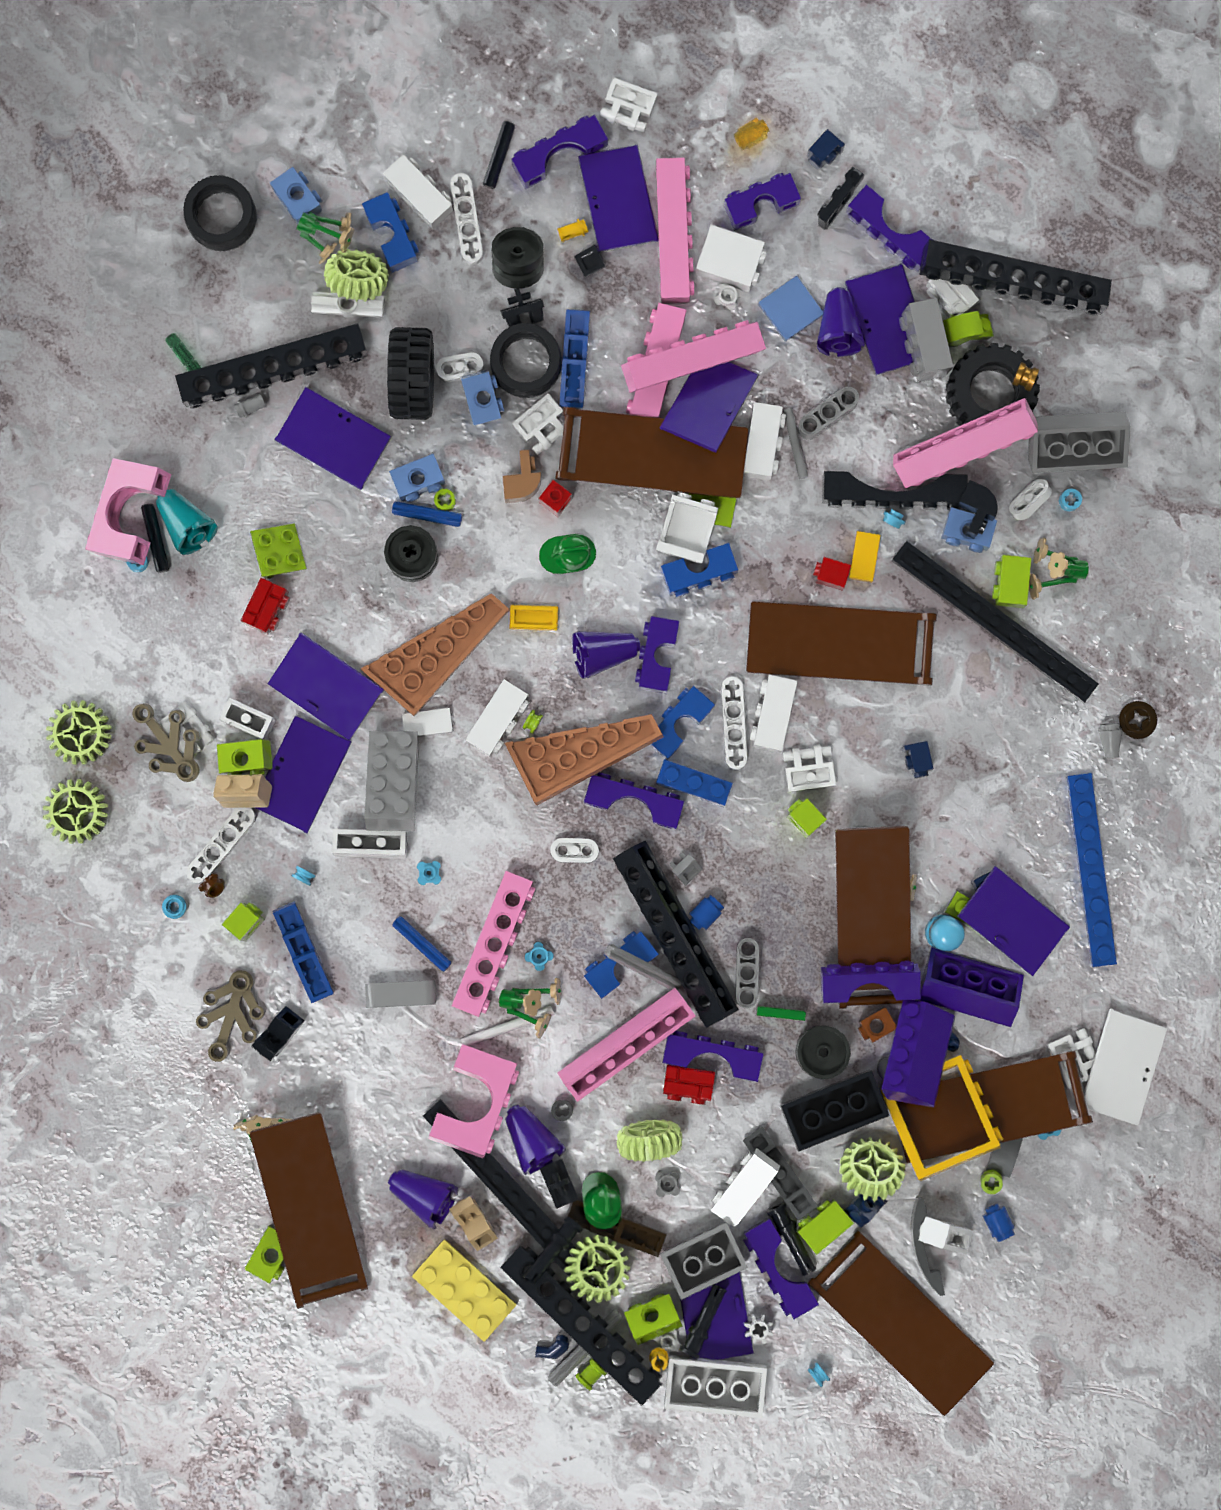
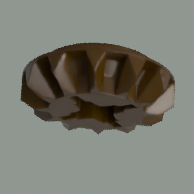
(1142, 709)

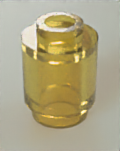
(751, 134)

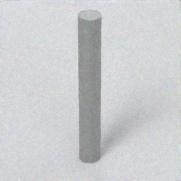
(795, 443)

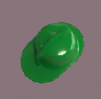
(567, 554)
(601, 1200)

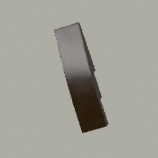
(624, 1232)

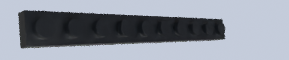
(995, 622)
(511, 1195)

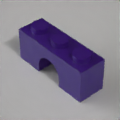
(779, 191)
(659, 633)

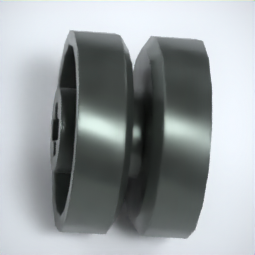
(517, 257)
(417, 566)
(808, 1052)

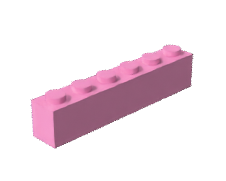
(672, 230)
(665, 331)
(693, 356)
(965, 443)
(626, 1044)

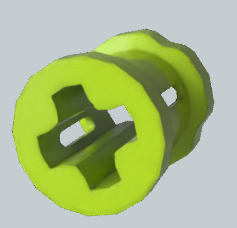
(590, 1374)

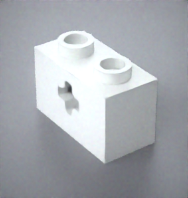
(945, 1235)

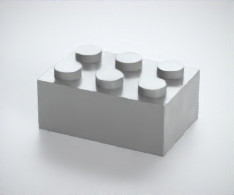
(926, 340)
(703, 1260)

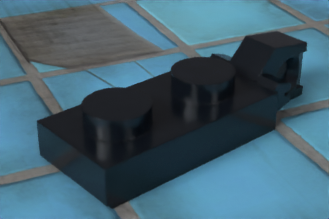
(840, 197)

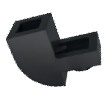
(980, 501)
(278, 1033)

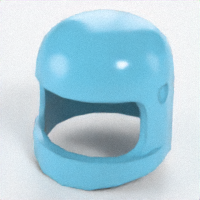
(945, 933)

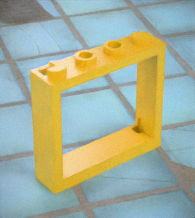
(983, 1111)

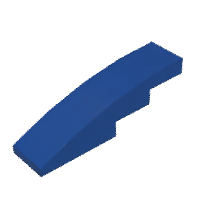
(574, 358)
(303, 952)

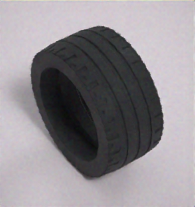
(216, 185)
(516, 333)

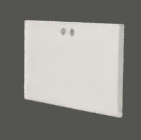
(1121, 1065)

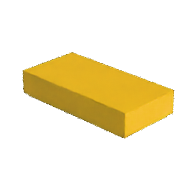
(864, 556)
(533, 618)

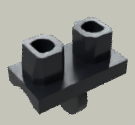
(533, 308)
(559, 1183)

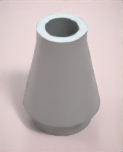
(1110, 738)

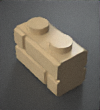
(242, 791)

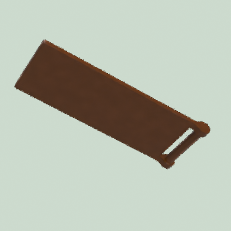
(641, 455)
(838, 643)
(873, 901)
(1022, 1098)
(307, 1207)
(903, 1325)

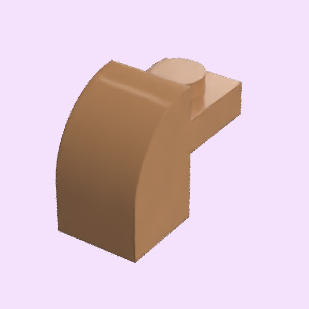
(525, 485)

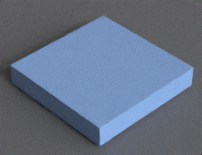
(790, 308)

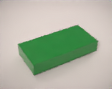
(780, 1013)

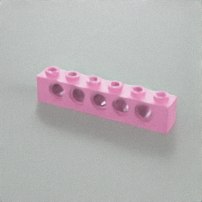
(464, 999)

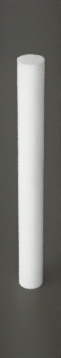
(503, 1028)

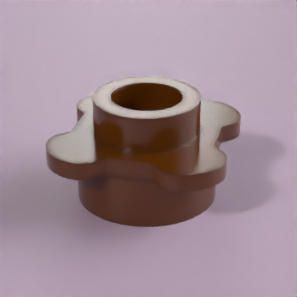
(212, 886)

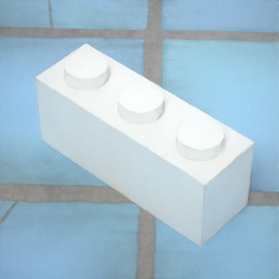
(418, 191)
(763, 441)
(773, 713)
(498, 718)
(369, 843)
(744, 1187)

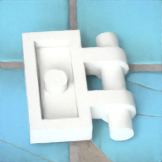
(631, 98)
(537, 419)
(190, 716)
(809, 776)
(1066, 1044)

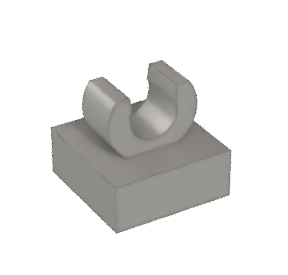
(686, 869)

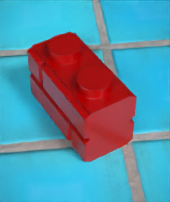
(265, 606)
(688, 1083)

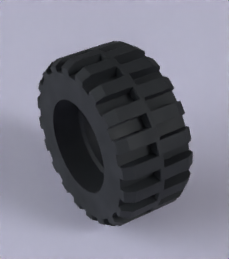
(977, 361)
(410, 373)

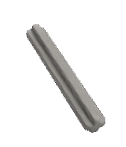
(642, 967)
(580, 1354)

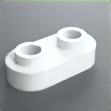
(459, 364)
(1030, 499)
(574, 850)

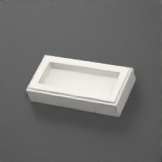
(429, 722)

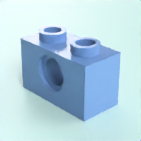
(287, 185)
(479, 411)
(425, 466)
(954, 535)

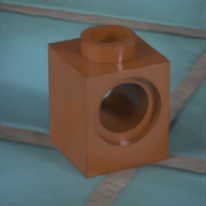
(888, 1025)

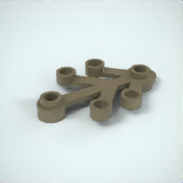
(169, 744)
(231, 1012)

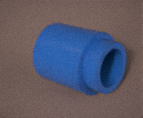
(706, 913)
(998, 1222)

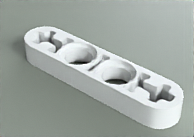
(466, 219)
(734, 723)
(224, 847)

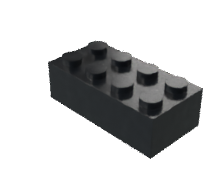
(834, 1110)

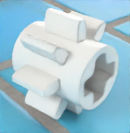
(755, 1335)

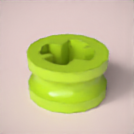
(444, 492)
(532, 721)
(996, 1186)

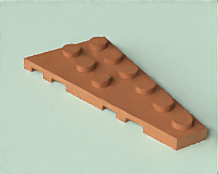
(427, 661)
(572, 756)

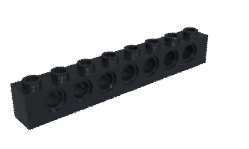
(1095, 288)
(258, 361)
(675, 934)
(641, 1391)

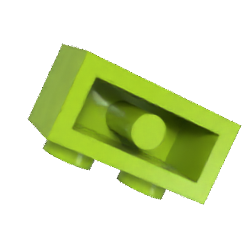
(1012, 581)
(824, 1225)

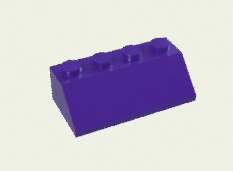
(971, 987)
(918, 1053)

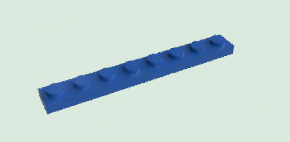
(1091, 870)

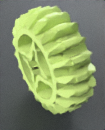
(356, 275)
(81, 743)
(77, 821)
(649, 1140)
(861, 1175)
(594, 1259)

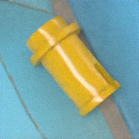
(573, 230)
(663, 1355)

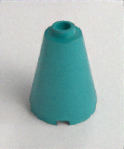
(185, 522)

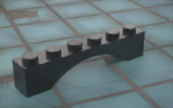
(844, 488)

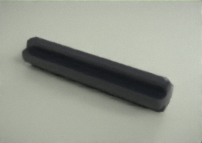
(498, 155)
(155, 538)

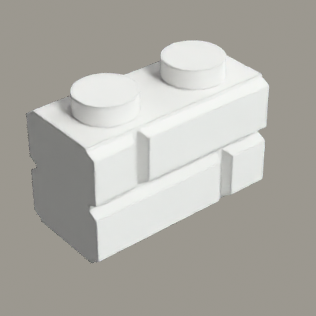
(954, 298)
(247, 719)

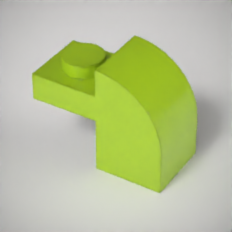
(967, 327)

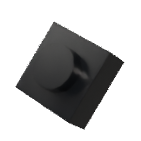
(590, 261)

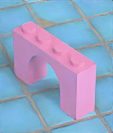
(123, 482)
(497, 1076)

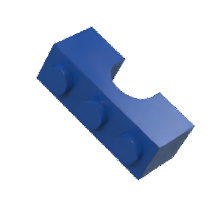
(383, 213)
(680, 579)
(691, 705)
(694, 783)
(602, 975)

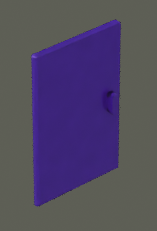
(622, 207)
(881, 301)
(705, 402)
(331, 440)
(321, 680)
(303, 773)
(1022, 924)
(727, 1327)

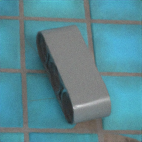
(823, 423)
(752, 984)
(400, 994)

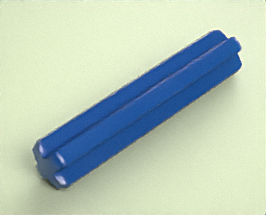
(426, 514)
(421, 943)

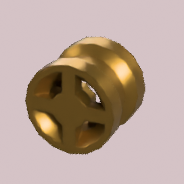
(1025, 376)

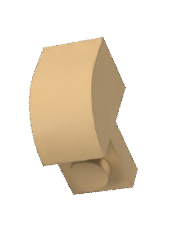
(473, 1223)

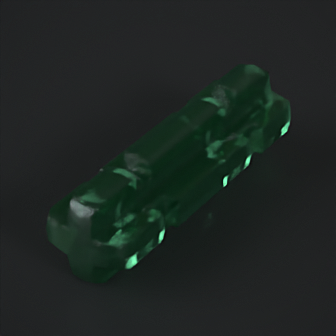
(182, 352)

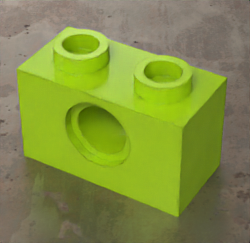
(231, 756)
(805, 817)
(244, 921)
(259, 1263)
(666, 1322)

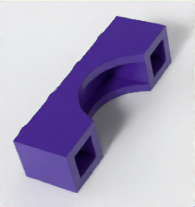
(585, 137)
(867, 210)
(604, 792)
(841, 981)
(743, 1062)
(795, 1295)

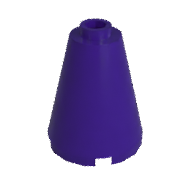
(840, 325)
(602, 651)
(531, 1139)
(423, 1195)

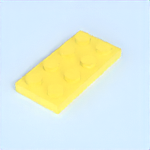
(464, 1290)

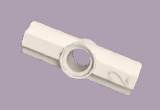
(332, 304)

